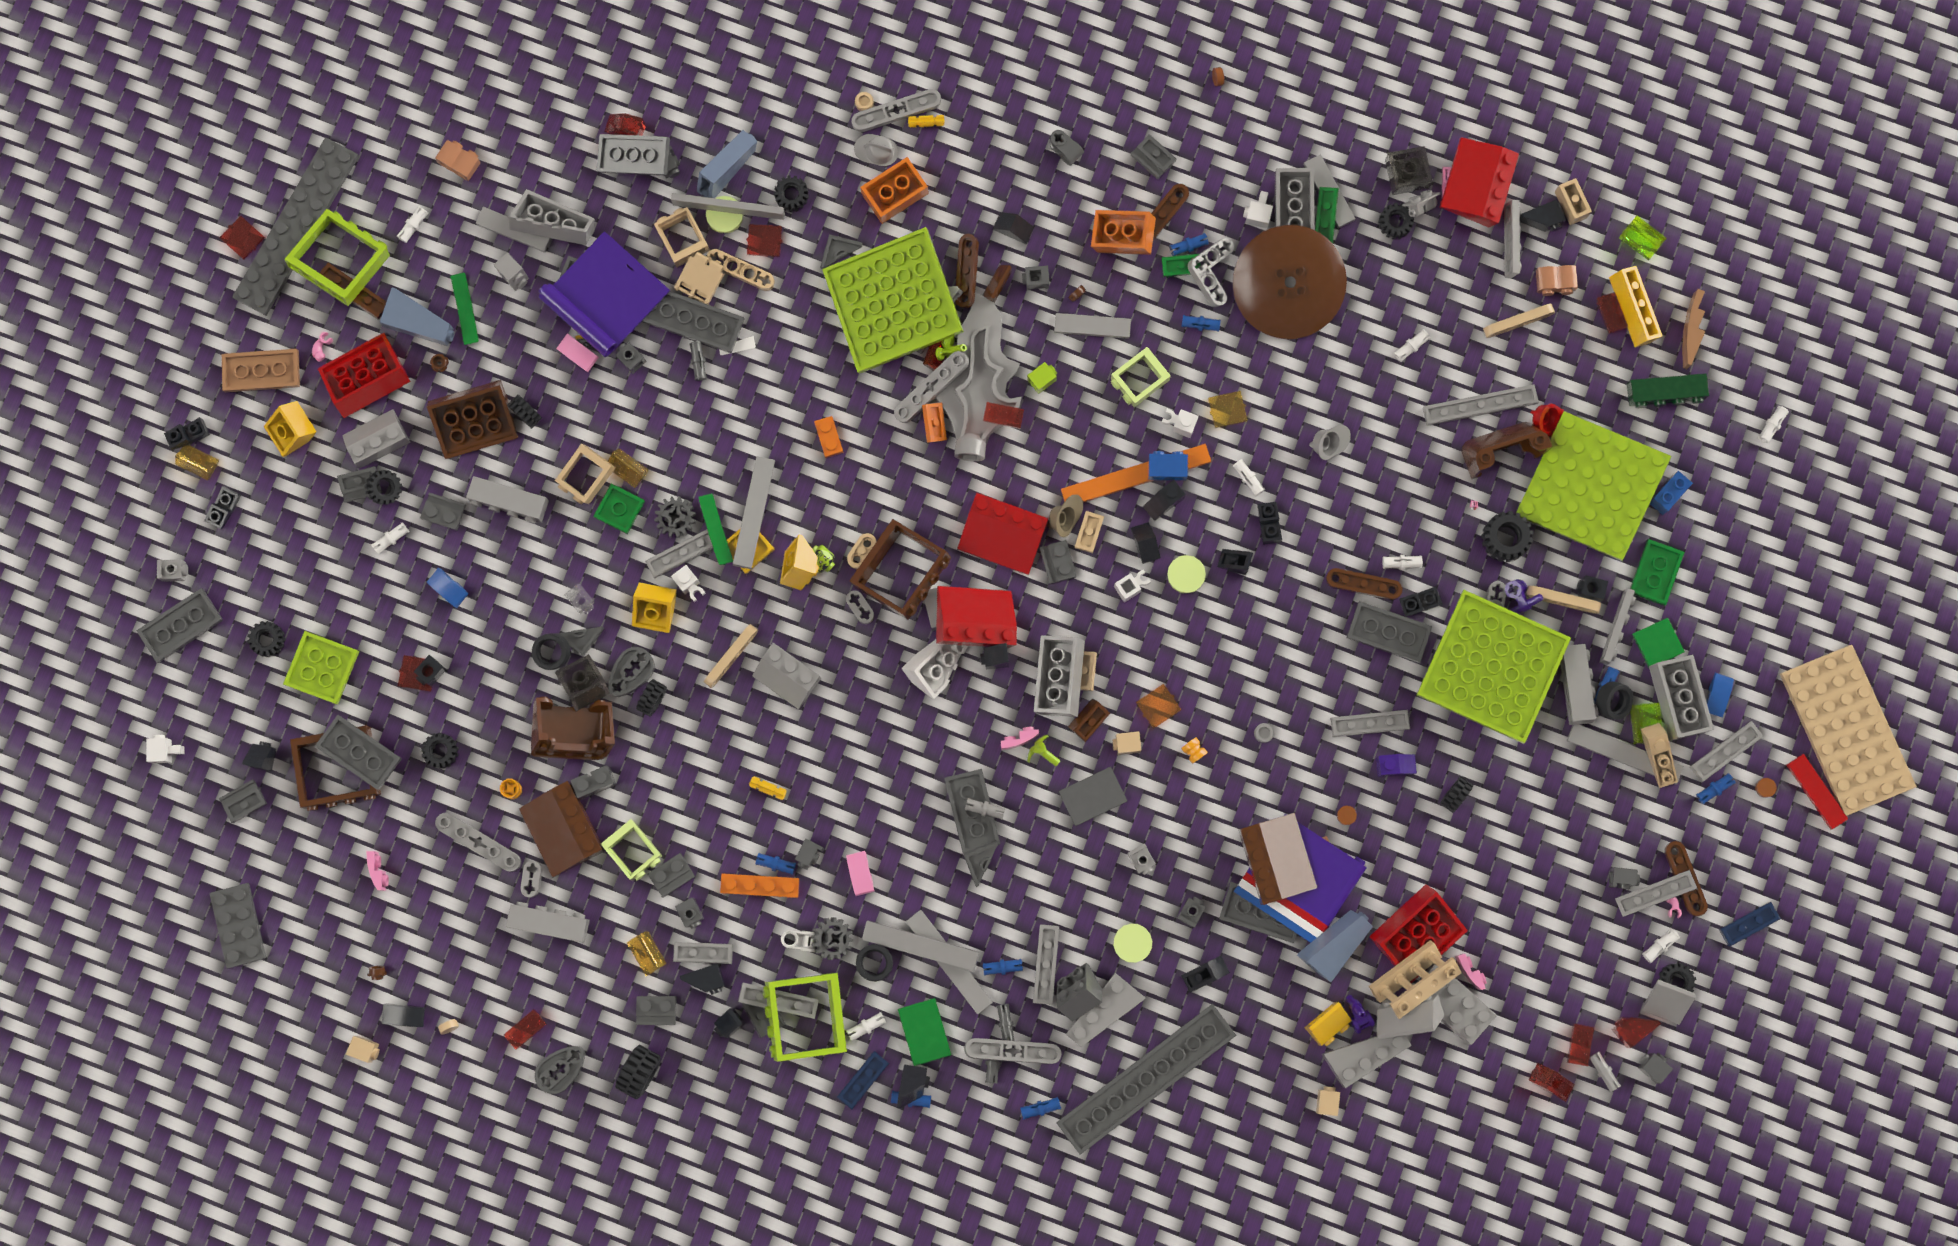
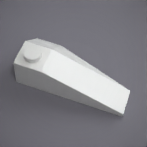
(933, 667)

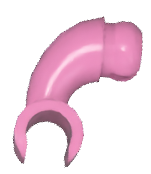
(317, 347)
(1675, 906)

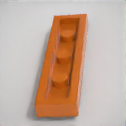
(759, 885)

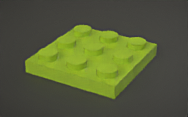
(321, 667)

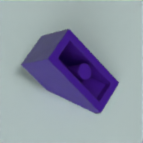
(1396, 765)

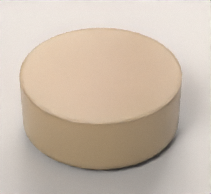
(864, 101)
(448, 1026)

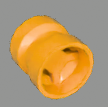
(1193, 748)
(507, 789)

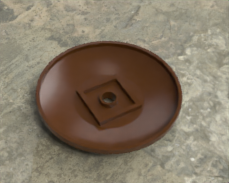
(1261, 278)

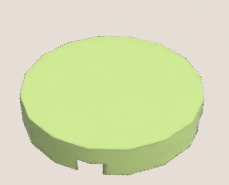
(722, 221)
(1186, 574)
(1132, 943)

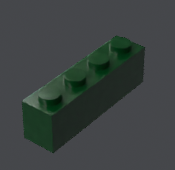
(1667, 390)

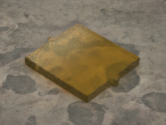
(1227, 409)

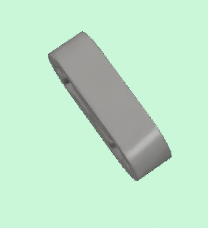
(863, 604)
(536, 880)

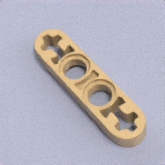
(741, 268)
(1518, 320)
(1564, 599)
(730, 656)

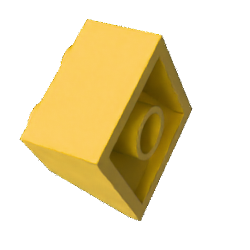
(289, 428)
(798, 564)
(653, 607)
(1328, 1024)

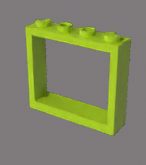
(363, 277)
(835, 1009)

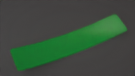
(464, 308)
(715, 529)

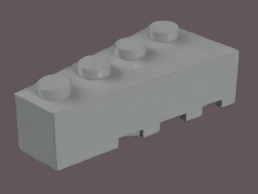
(550, 219)
(1117, 1000)
(1360, 1058)

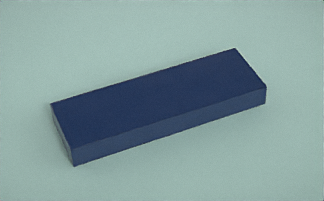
(1749, 924)
(863, 1080)

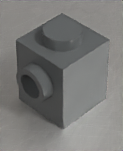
(690, 913)
(1655, 1067)

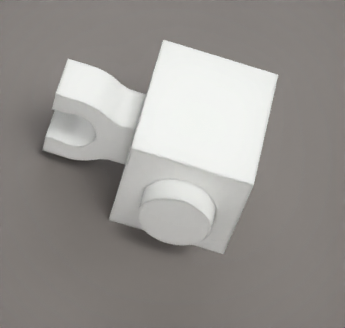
(1258, 212)
(1183, 423)
(687, 582)
(1130, 586)
(160, 749)

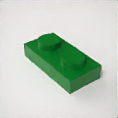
(1177, 265)

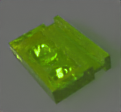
(1642, 237)
(1644, 716)

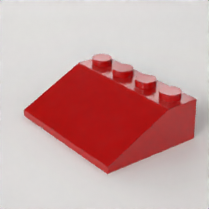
(1479, 181)
(363, 375)
(1002, 533)
(975, 617)
(1416, 923)

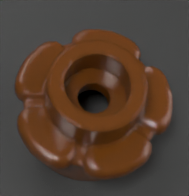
(439, 358)
(376, 972)

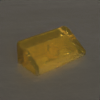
(196, 461)
(627, 467)
(646, 953)

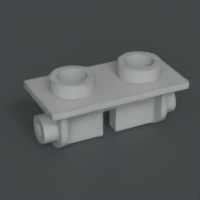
(1422, 203)

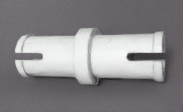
(412, 224)
(1411, 345)
(1773, 424)
(1248, 477)
(390, 538)
(1402, 562)
(1661, 945)
(866, 1026)

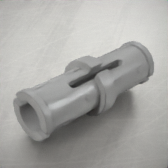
(985, 808)
(1604, 1071)

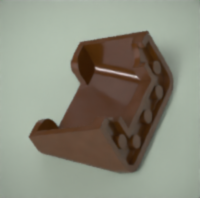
(1480, 450)
(572, 733)

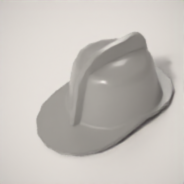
(876, 150)
(1331, 441)

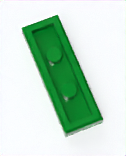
(1327, 211)

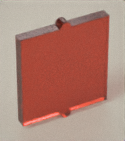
(242, 237)
(764, 240)
(408, 677)

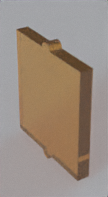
(1158, 706)

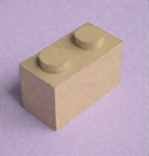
(1573, 201)

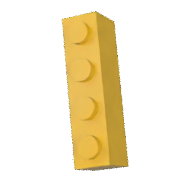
(1635, 306)

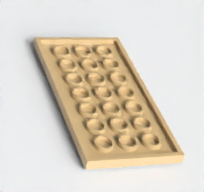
(1848, 730)

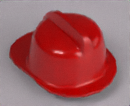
(1547, 418)

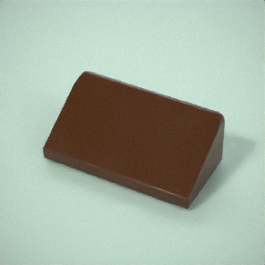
(997, 282)
(1089, 720)

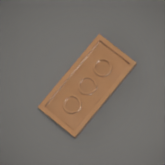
(260, 370)

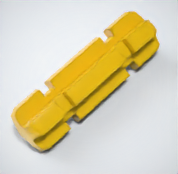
(926, 121)
(767, 788)

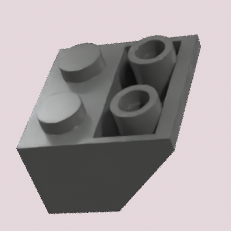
(1078, 992)

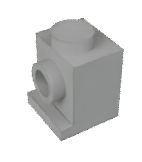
(179, 573)
(1138, 852)

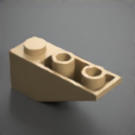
(1659, 754)

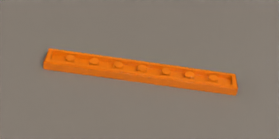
(1128, 477)

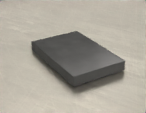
(1092, 796)

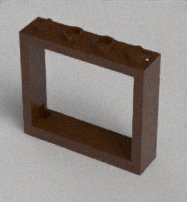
(877, 554)
(331, 801)

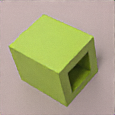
(1042, 377)

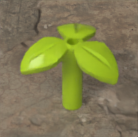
(949, 348)
(1040, 748)

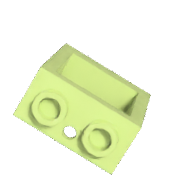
(1155, 366)
(620, 834)

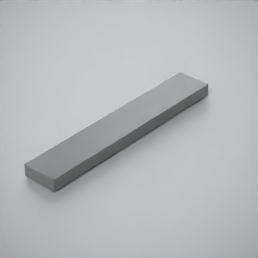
(727, 206)
(1480, 405)
(753, 512)
(1614, 749)
(920, 945)
(960, 977)

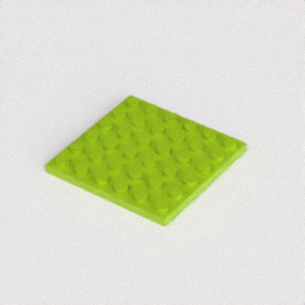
(892, 300)
(1593, 486)
(1493, 666)

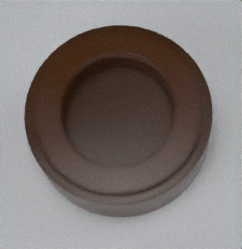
(1077, 293)

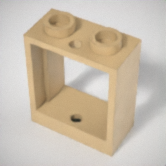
(666, 222)
(598, 483)

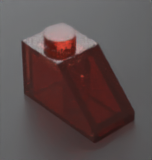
(625, 125)
(1633, 1030)
(1551, 1082)

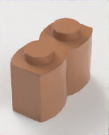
(458, 160)
(1556, 279)

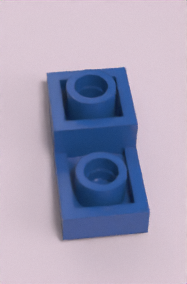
(447, 587)
(1719, 694)

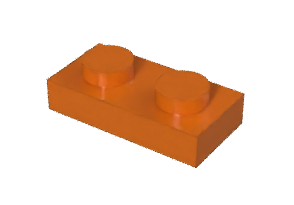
(934, 422)
(828, 436)

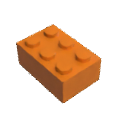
(894, 190)
(1123, 232)

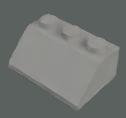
(375, 439)
(786, 676)
(1419, 1020)

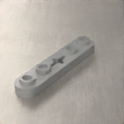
(914, 105)
(945, 374)
(462, 832)
(1031, 1052)

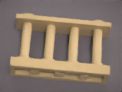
(1406, 971)

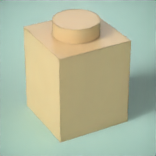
(1127, 743)
(363, 1049)
(1328, 1101)

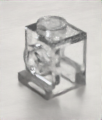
(575, 595)

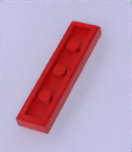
(1817, 791)

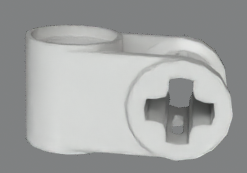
(801, 941)

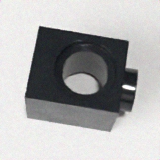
(1600, 588)
(428, 662)

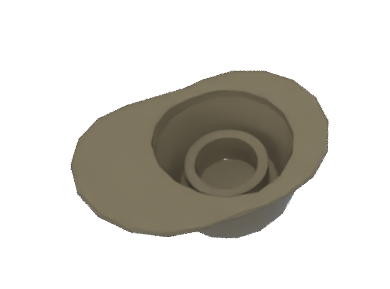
(1065, 516)

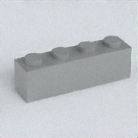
(507, 499)
(1577, 685)
(547, 923)

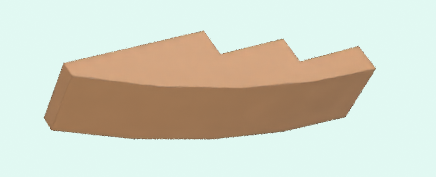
(1692, 334)

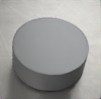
(1263, 733)

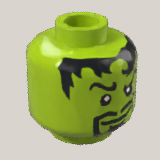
(825, 558)

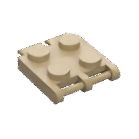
(700, 278)

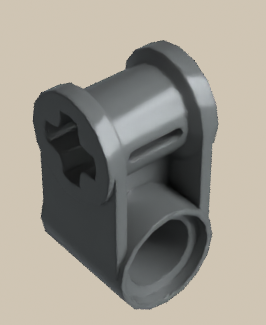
(1067, 149)

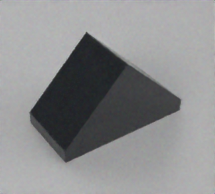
(1013, 227)
(1145, 542)
(1235, 561)

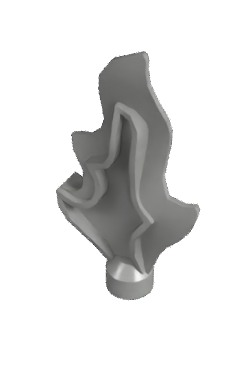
(980, 382)

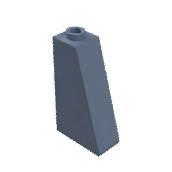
(725, 165)
(415, 320)
(1336, 944)

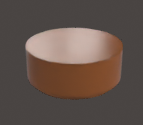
(1218, 76)
(1765, 787)
(1346, 815)

